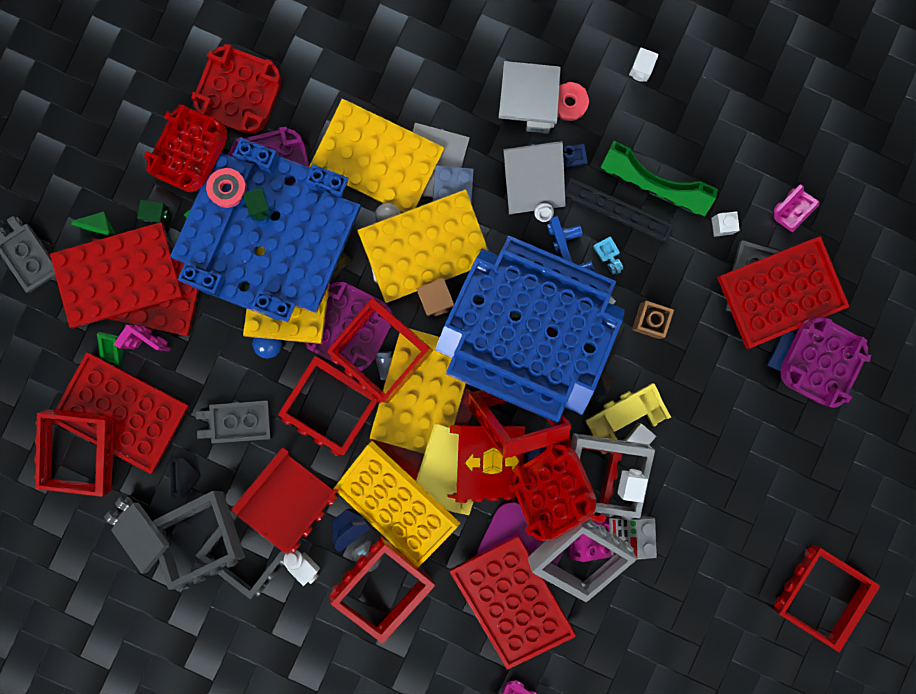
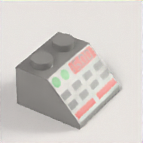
(638, 532)

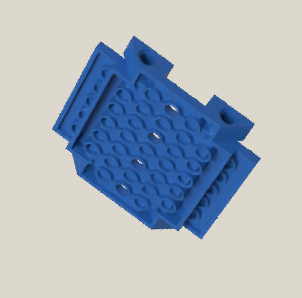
(299, 246)
(518, 356)

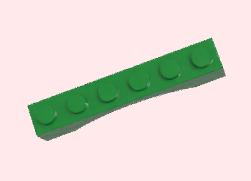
(623, 163)

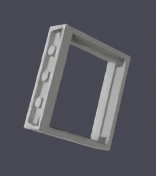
(644, 450)
(584, 590)

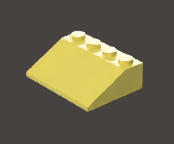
(439, 469)

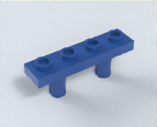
(561, 237)

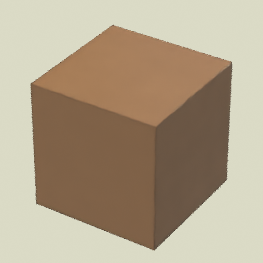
(435, 298)
(652, 319)

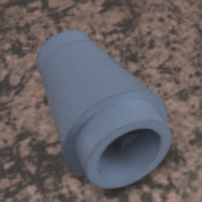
(383, 363)

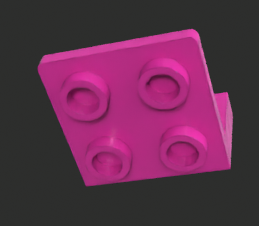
(134, 335)
(587, 549)

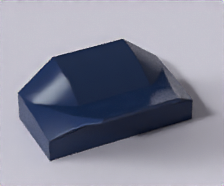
(348, 528)

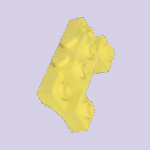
(626, 410)

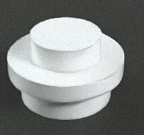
(544, 212)
(293, 560)

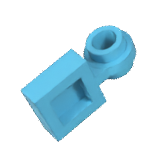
(606, 251)

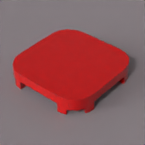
(237, 89)
(187, 149)
(553, 493)

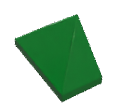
(96, 223)
(107, 349)

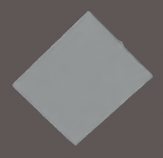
(530, 92)
(454, 152)
(534, 176)

